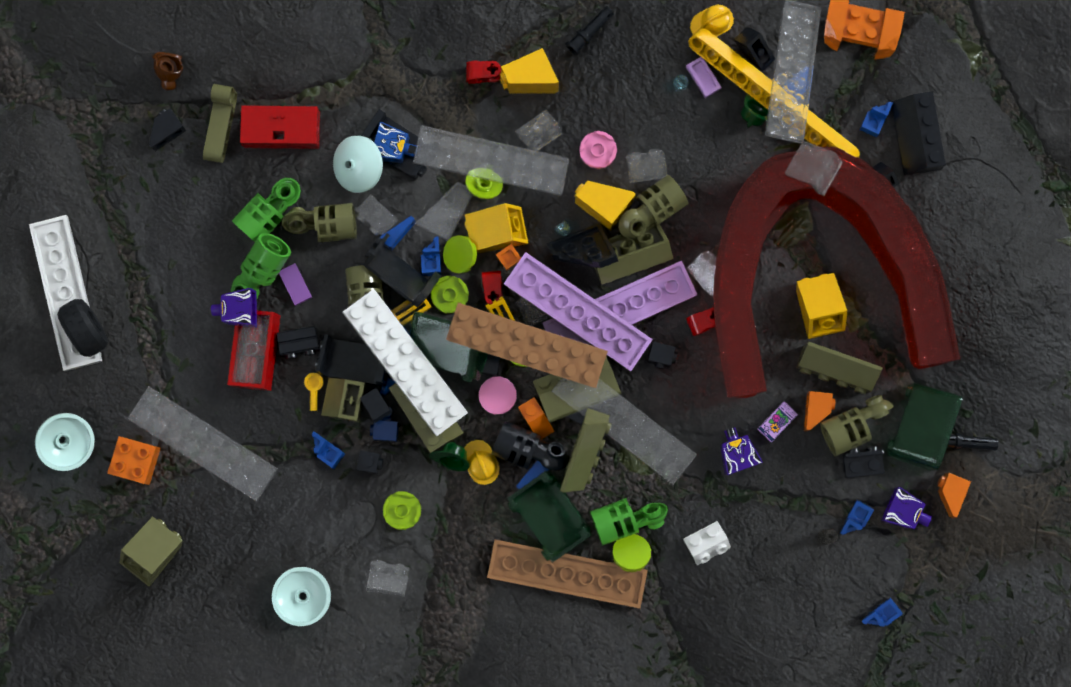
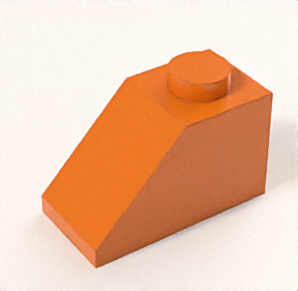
(817, 408)
(536, 418)
(952, 492)

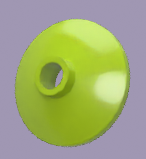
(483, 188)

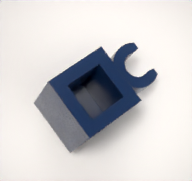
(385, 430)

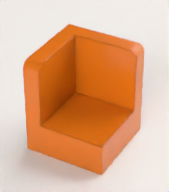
(508, 257)

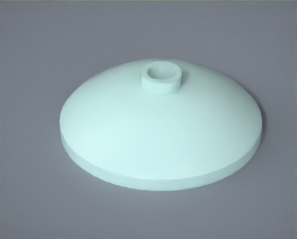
(365, 164)
(75, 448)
(287, 598)

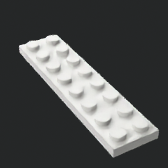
(61, 281)
(405, 362)

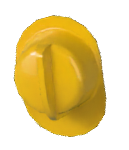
(716, 19)
(483, 465)

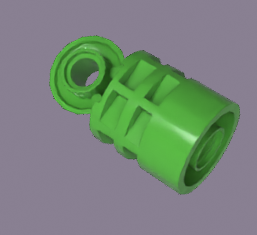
(264, 215)
(262, 263)
(618, 520)

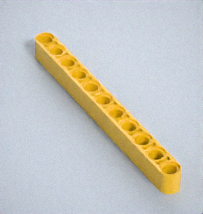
(759, 87)

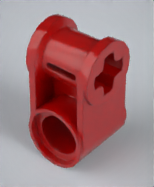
(481, 71)
(492, 285)
(701, 322)

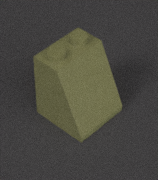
(150, 550)

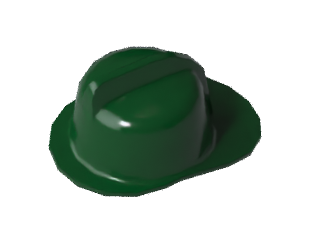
(753, 112)
(452, 457)

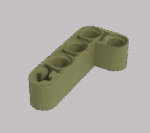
(220, 123)

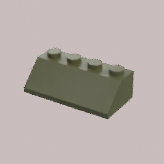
(636, 254)
(838, 367)
(556, 407)
(428, 437)
(585, 451)

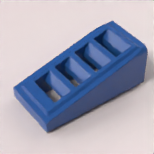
(398, 232)
(534, 472)

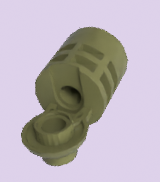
(657, 205)
(330, 221)
(360, 282)
(850, 427)

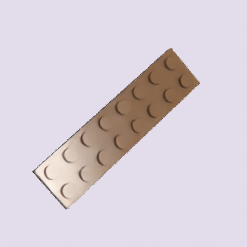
(526, 345)
(567, 574)

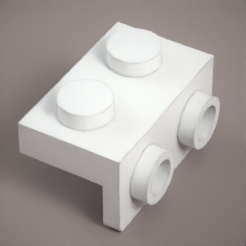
(707, 543)

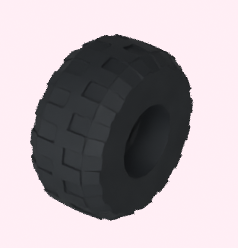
(82, 327)

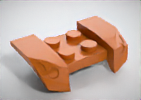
(863, 27)

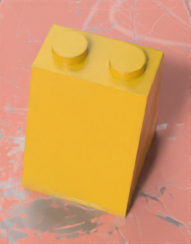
(529, 74)
(604, 202)
(496, 227)
(821, 305)

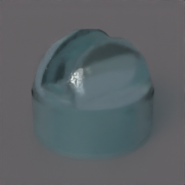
(679, 85)
(563, 228)

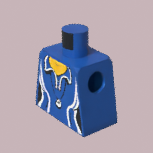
(393, 144)

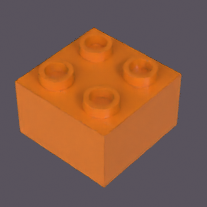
(134, 460)

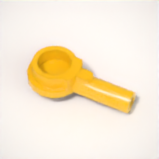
(313, 383)

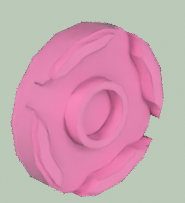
(598, 150)
(497, 395)

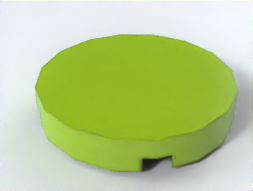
(459, 254)
(448, 293)
(402, 510)
(631, 553)

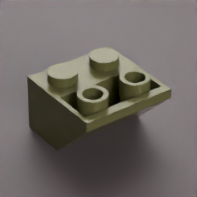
(343, 399)

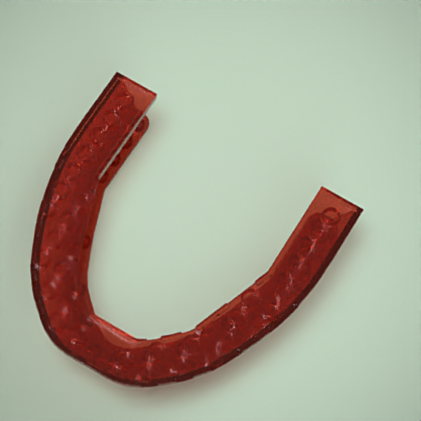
(881, 220)

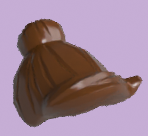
(167, 68)

